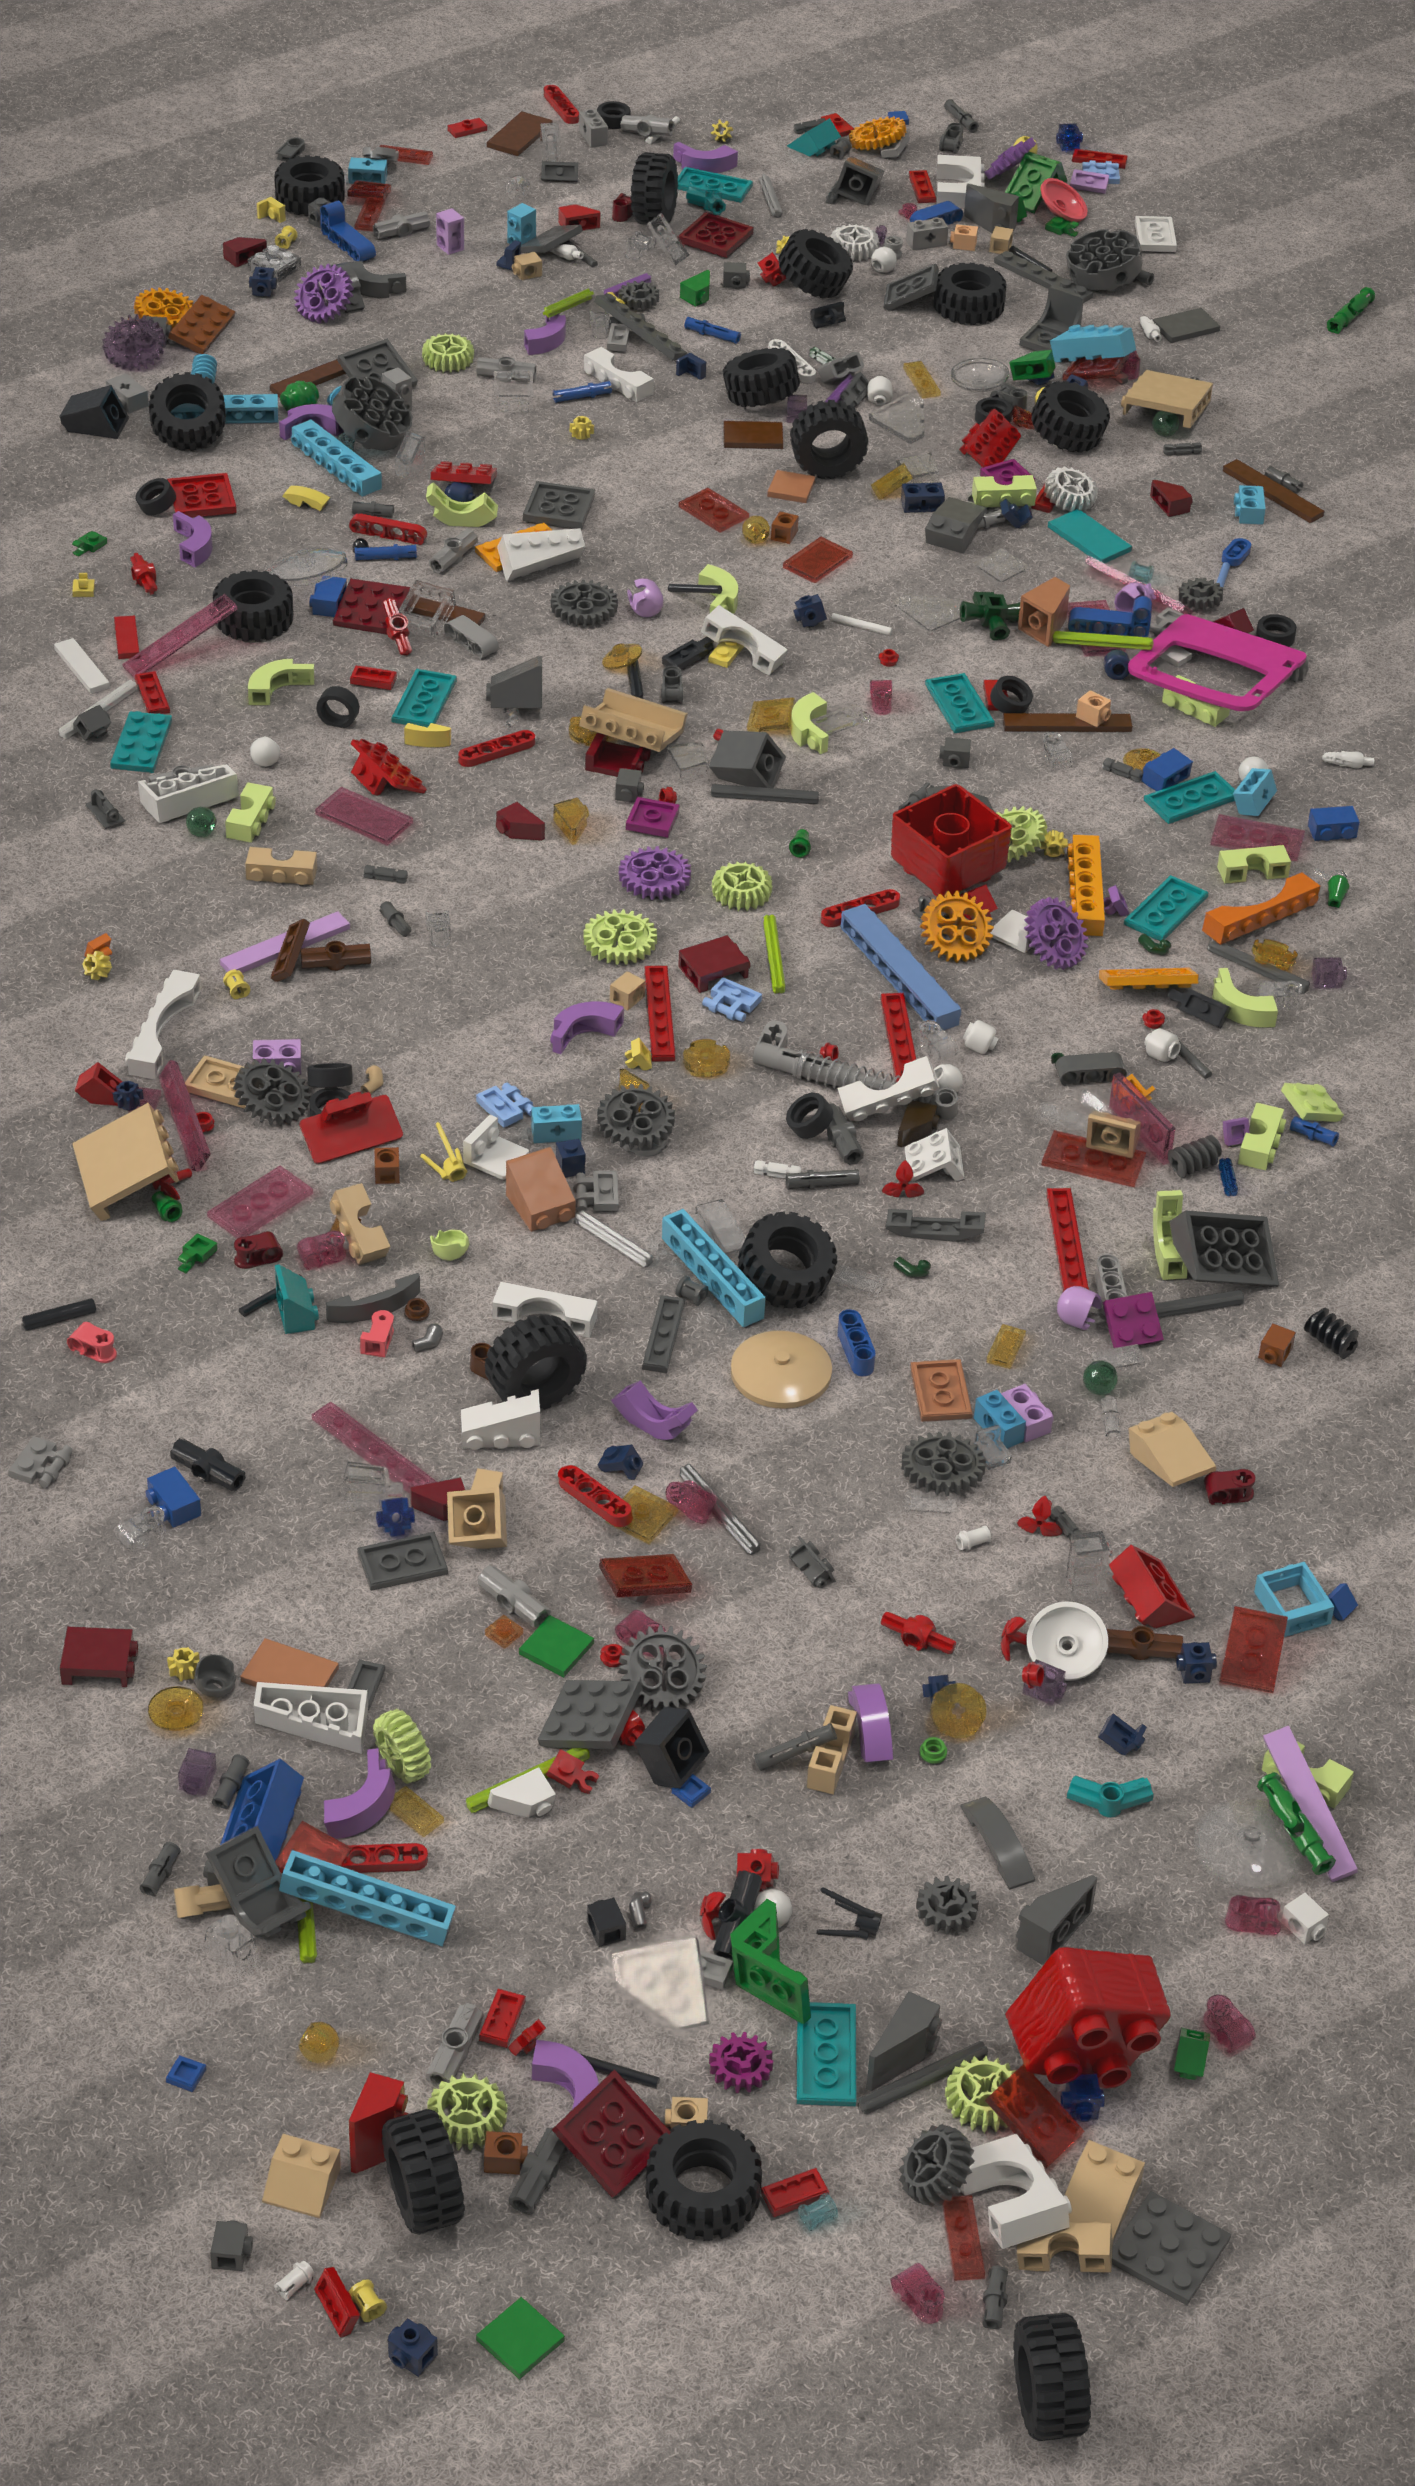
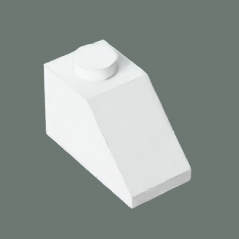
(524, 1795)

